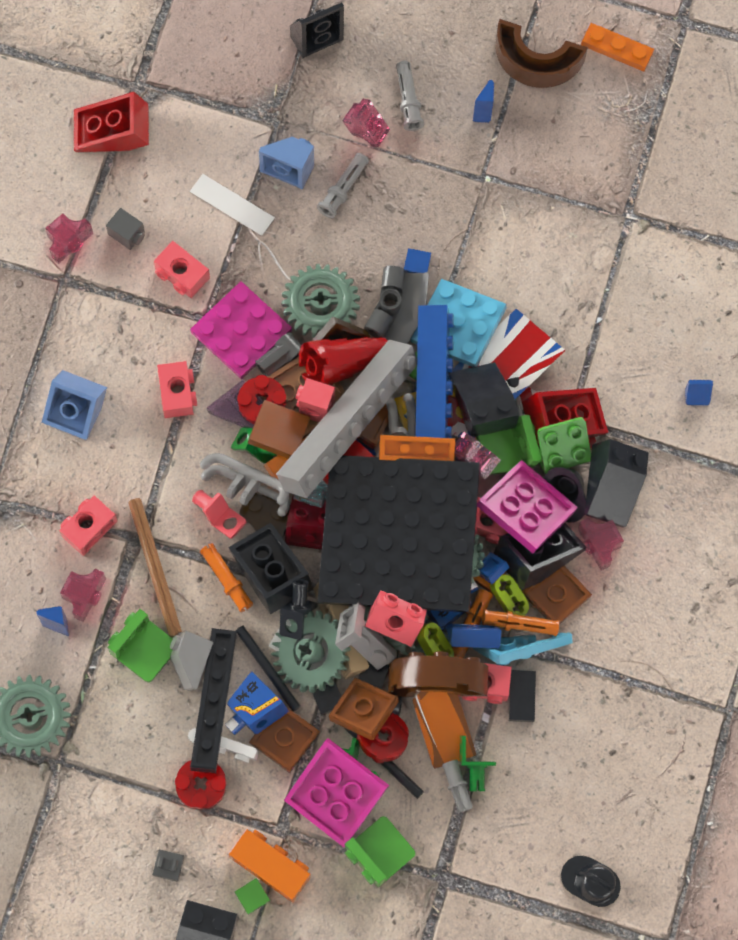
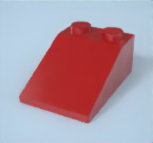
(112, 125)
(563, 405)

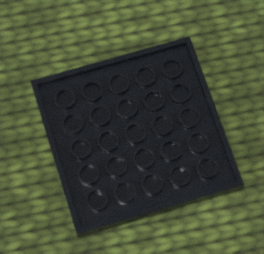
(399, 532)

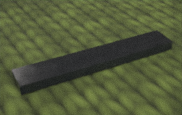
(213, 701)

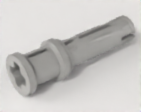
(410, 105)
(335, 192)

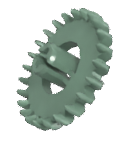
(297, 301)
(291, 647)
(53, 709)

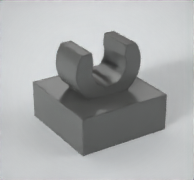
(168, 865)

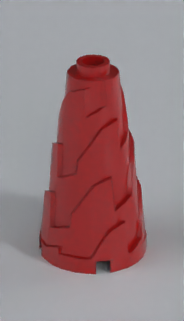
(337, 359)

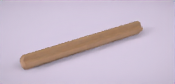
(155, 567)

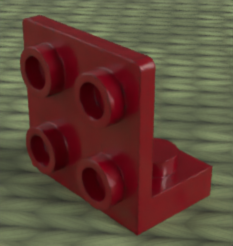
(305, 525)

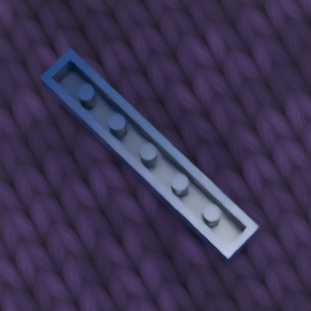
(434, 371)

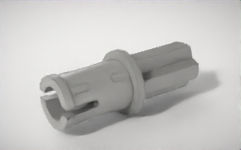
(457, 785)

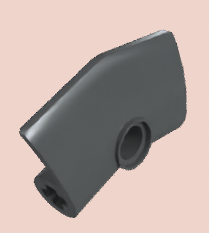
(400, 320)

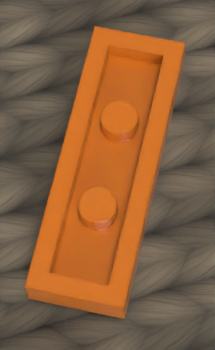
(617, 47)
(412, 447)

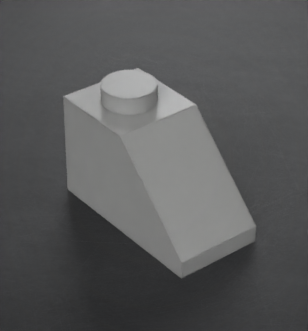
(189, 658)

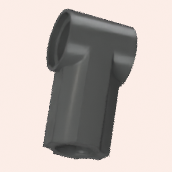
(284, 352)

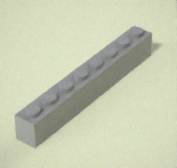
(347, 418)

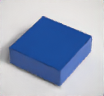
(417, 261)
(493, 568)

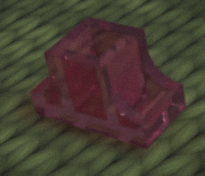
(366, 123)
(67, 236)
(471, 450)
(600, 540)
(83, 592)

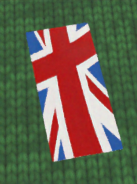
(518, 351)

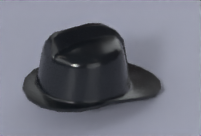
(571, 486)
(590, 881)

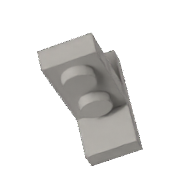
(365, 640)

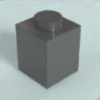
(125, 229)

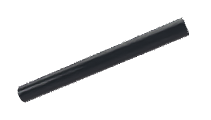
(268, 668)
(392, 768)

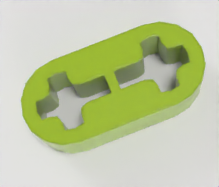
(513, 592)
(436, 642)

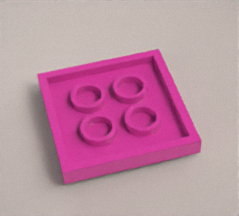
(240, 329)
(527, 506)
(336, 792)

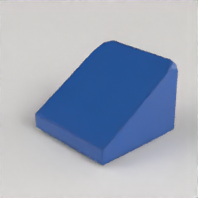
(698, 392)

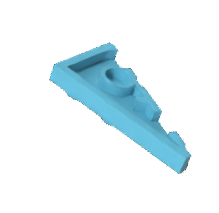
(523, 647)

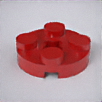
(256, 387)
(388, 750)
(200, 798)

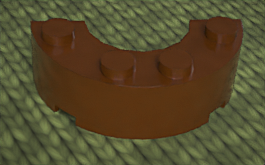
(536, 68)
(437, 674)

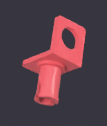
(218, 512)

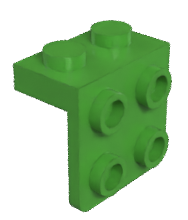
(564, 444)
(513, 446)
(141, 646)
(379, 851)

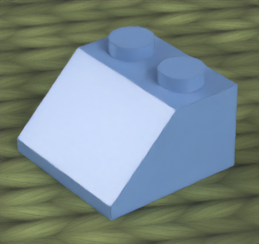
(288, 160)
(73, 404)

